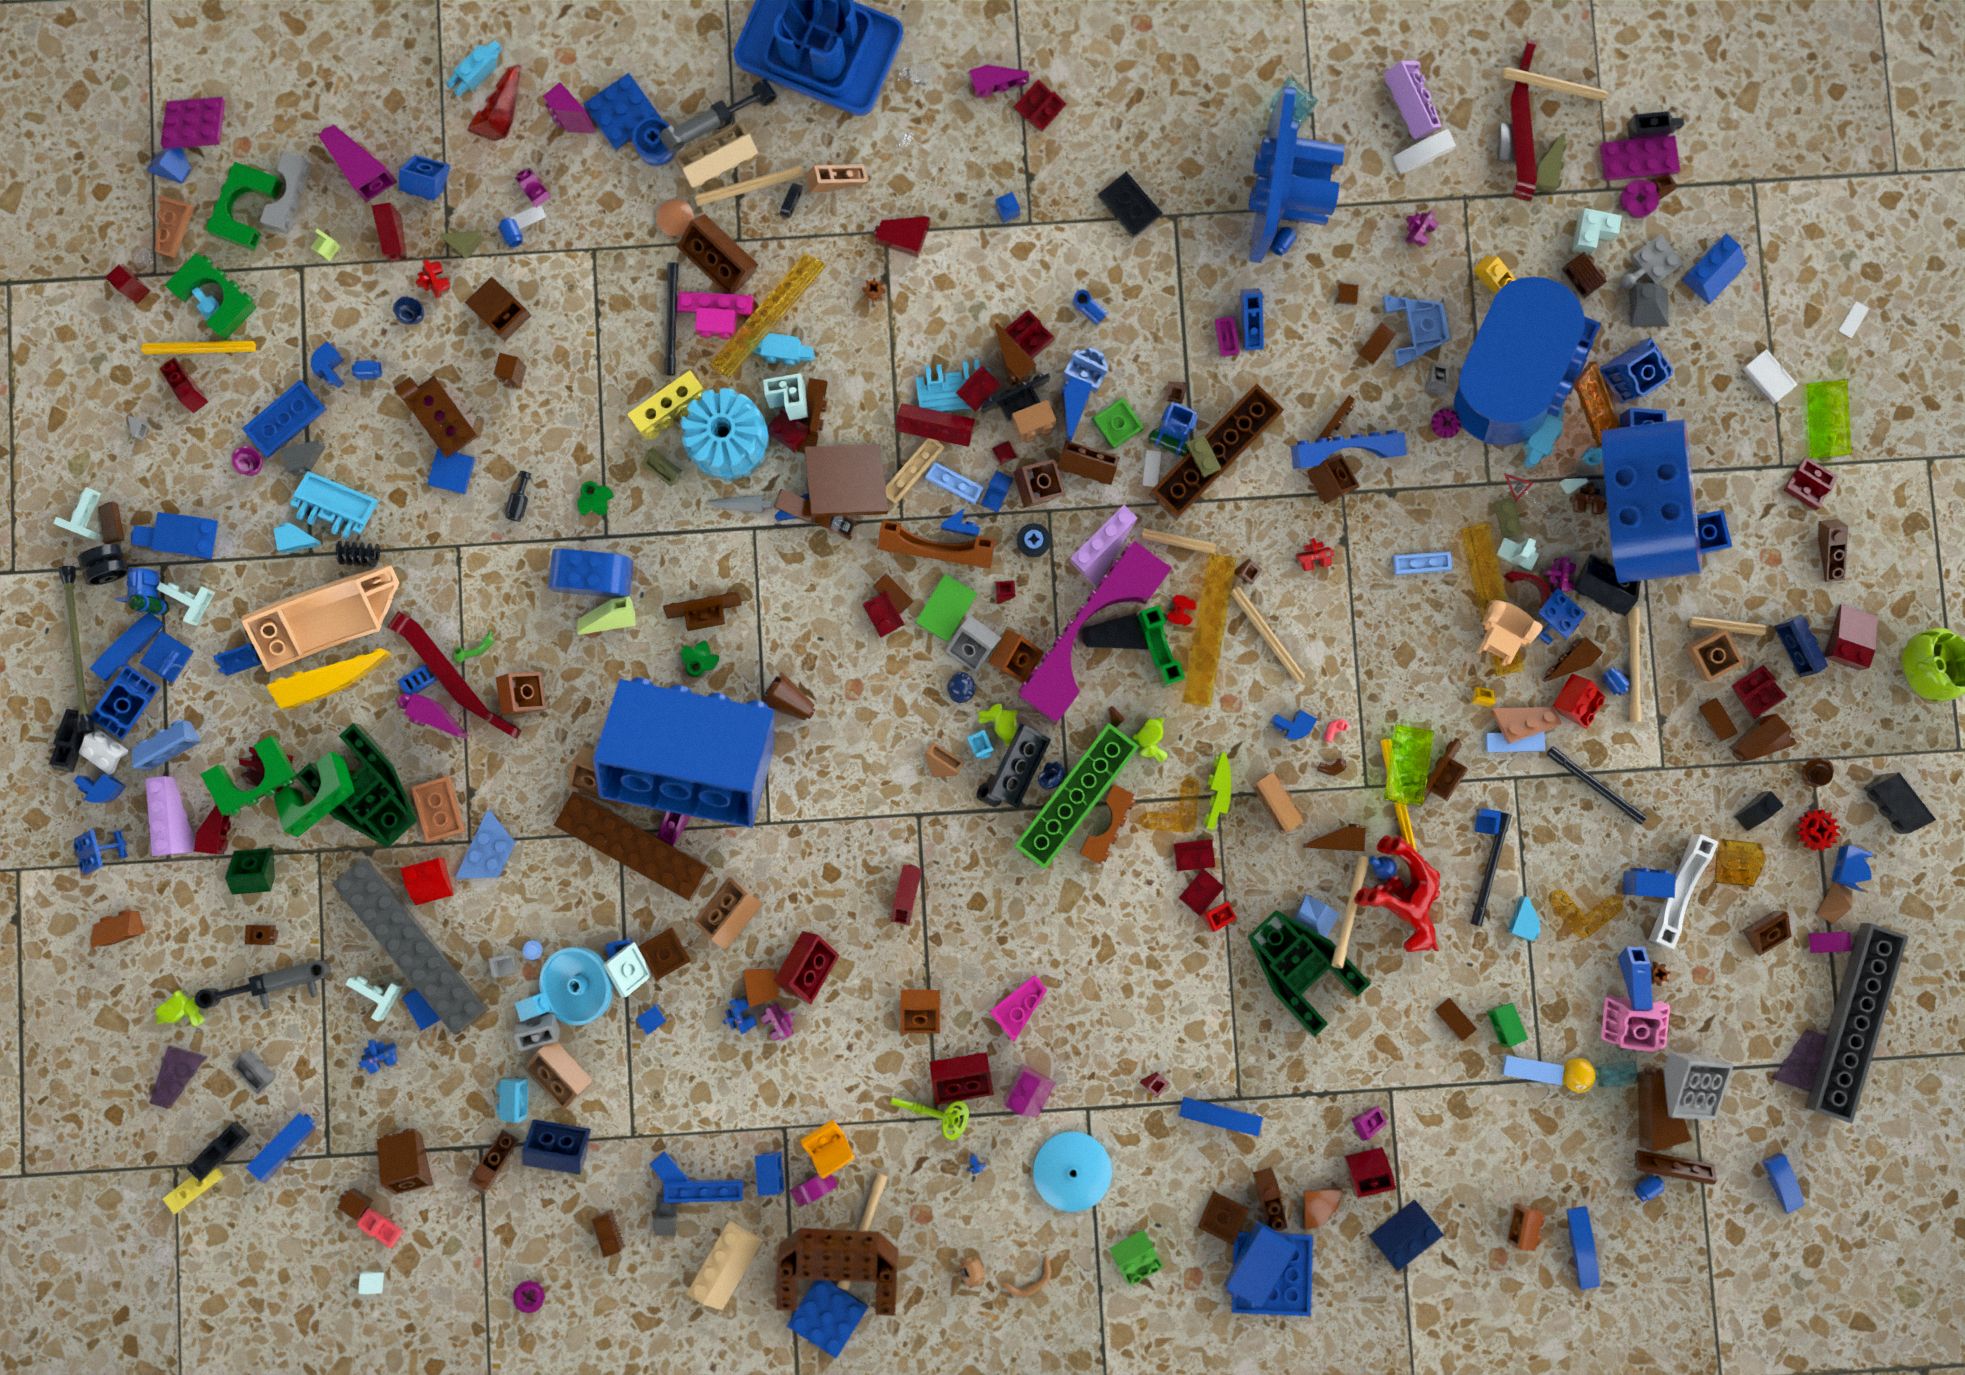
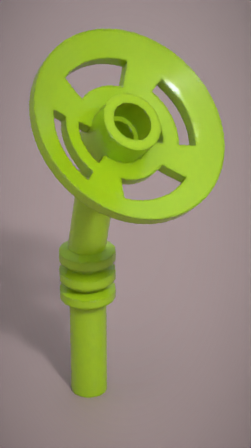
(947, 1117)

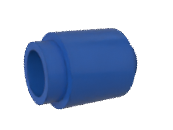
(510, 232)
(1283, 241)
(367, 369)
(1615, 681)
(1649, 1188)

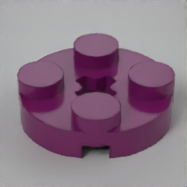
(1645, 189)

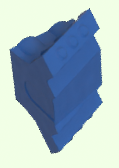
(1637, 371)
(124, 702)

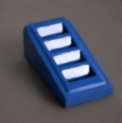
(410, 678)

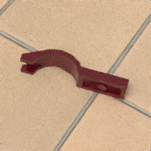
(1514, 576)

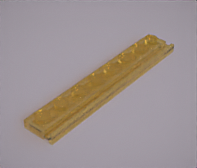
(767, 315)
(1487, 582)
(1209, 630)

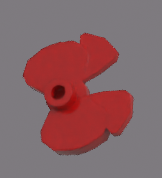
(1181, 604)
(1394, 885)

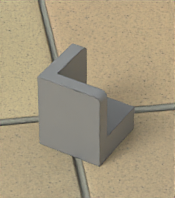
(502, 965)

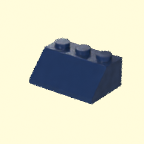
(1801, 646)
(556, 1147)
(1406, 1235)

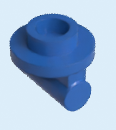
(976, 1167)

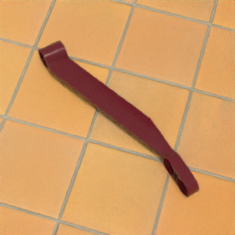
(1523, 132)
(446, 672)

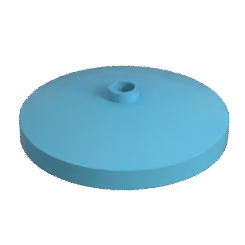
(576, 985)
(1072, 1152)

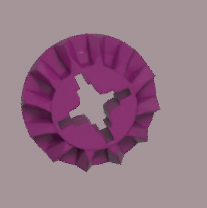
(1437, 421)
(519, 1296)

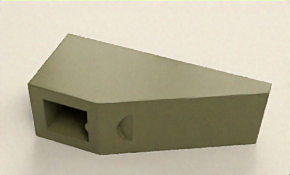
(1549, 168)

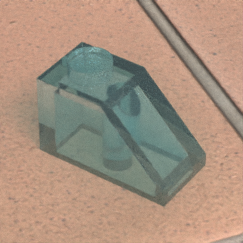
(1616, 1074)

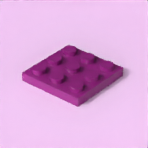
(192, 123)

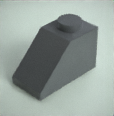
(302, 457)

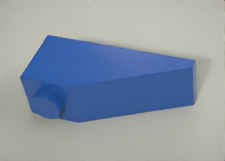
(1252, 318)

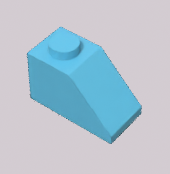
(292, 538)
(1524, 921)

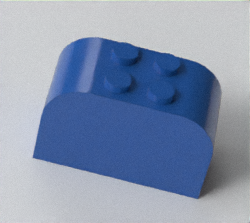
(590, 573)

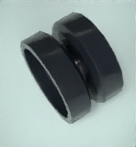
(103, 564)

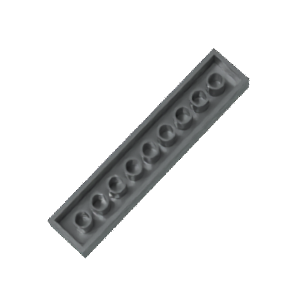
(410, 946)
(1857, 1022)

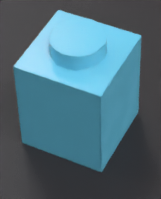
(532, 1007)

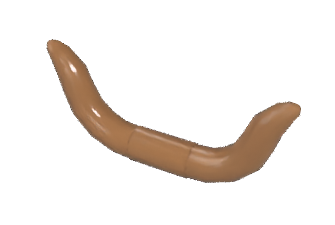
(1034, 1287)

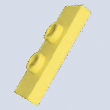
(190, 1191)

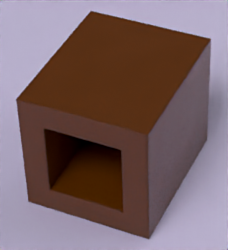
(354, 1203)

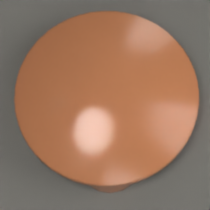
(674, 217)

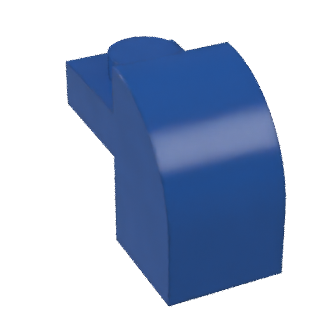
(324, 361)
(1298, 728)
(102, 791)

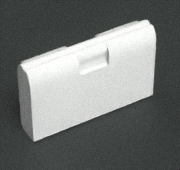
(1769, 376)

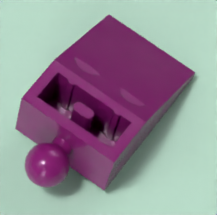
(427, 711)

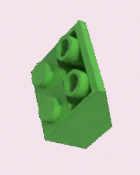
(1136, 1257)

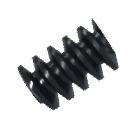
(357, 556)

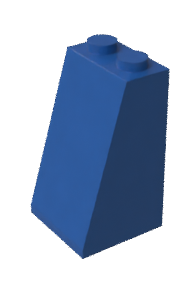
(1259, 1264)

